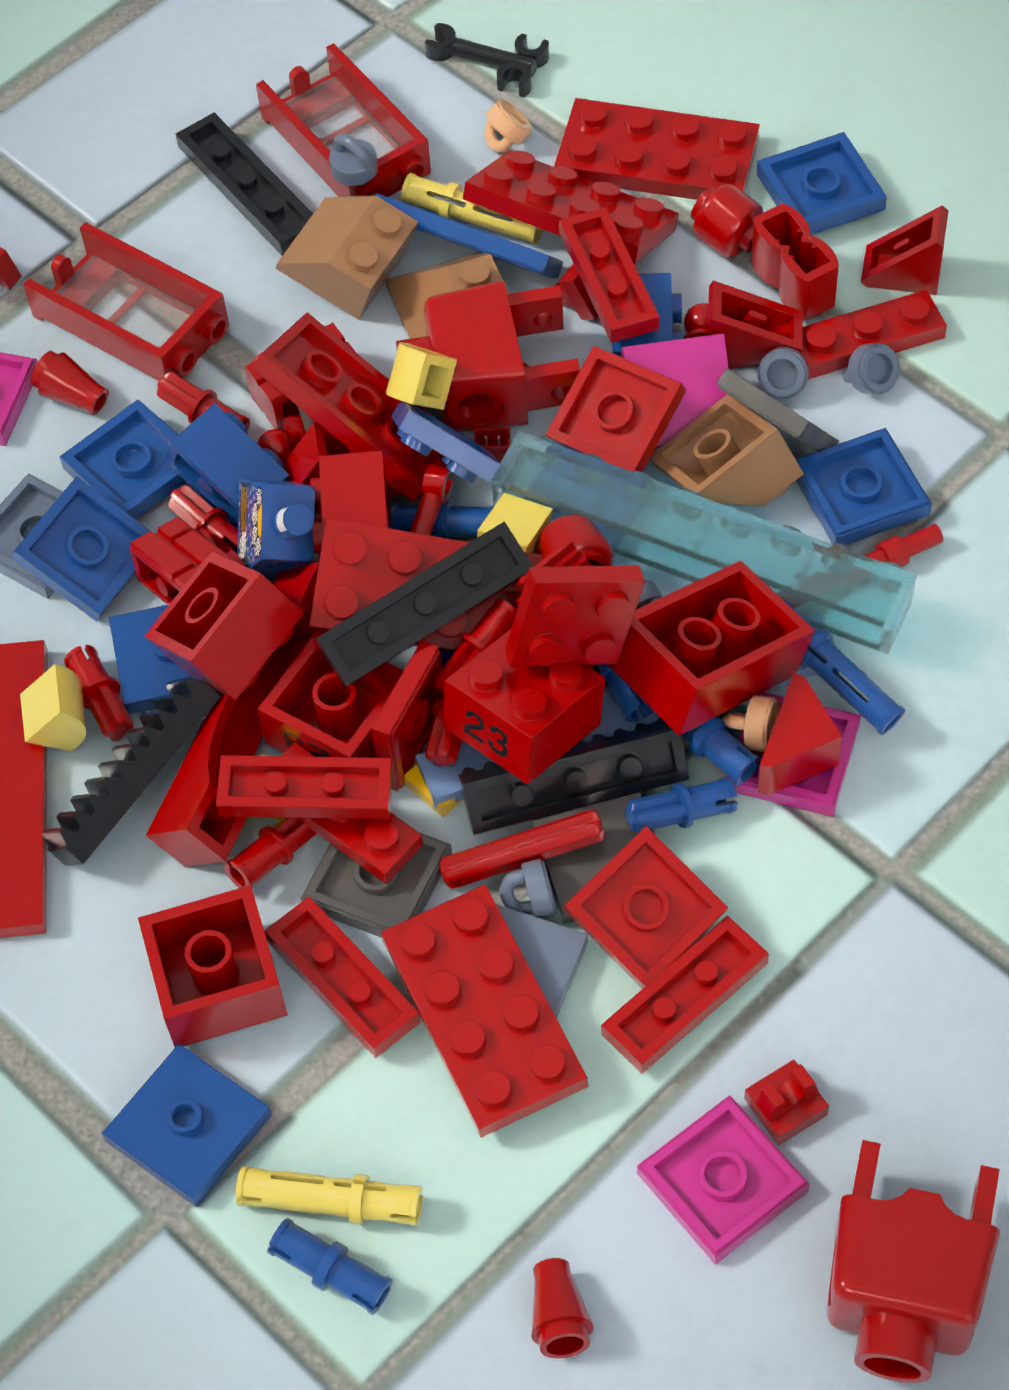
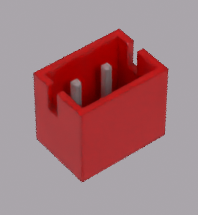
(494, 439)

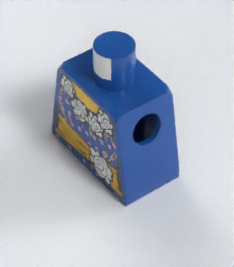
(275, 525)

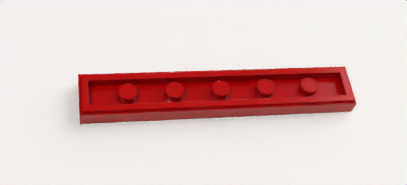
(21, 797)

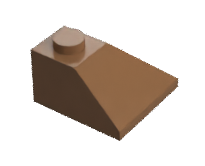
(414, 288)
(729, 456)

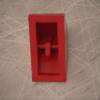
(908, 256)
(751, 324)
(801, 741)

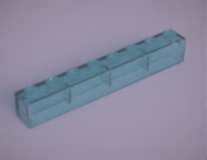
(698, 537)

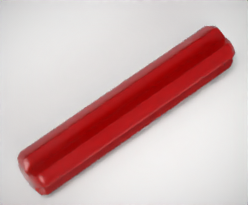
(532, 844)

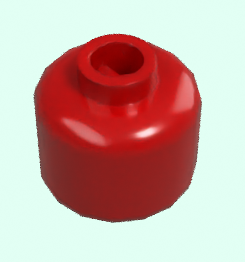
(725, 219)
(583, 535)

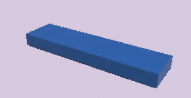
(480, 240)

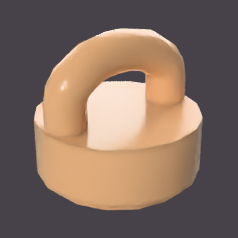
(509, 123)
(756, 722)

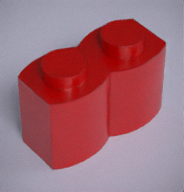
(794, 261)

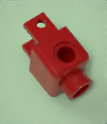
(481, 332)
(909, 1273)

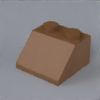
(349, 250)

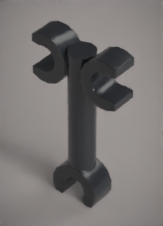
(511, 66)

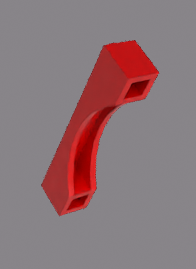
(188, 817)

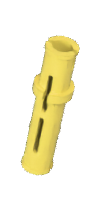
(422, 192)
(341, 1197)

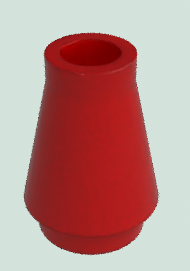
(66, 382)
(559, 1314)

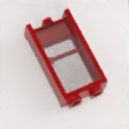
(351, 106)
(131, 306)

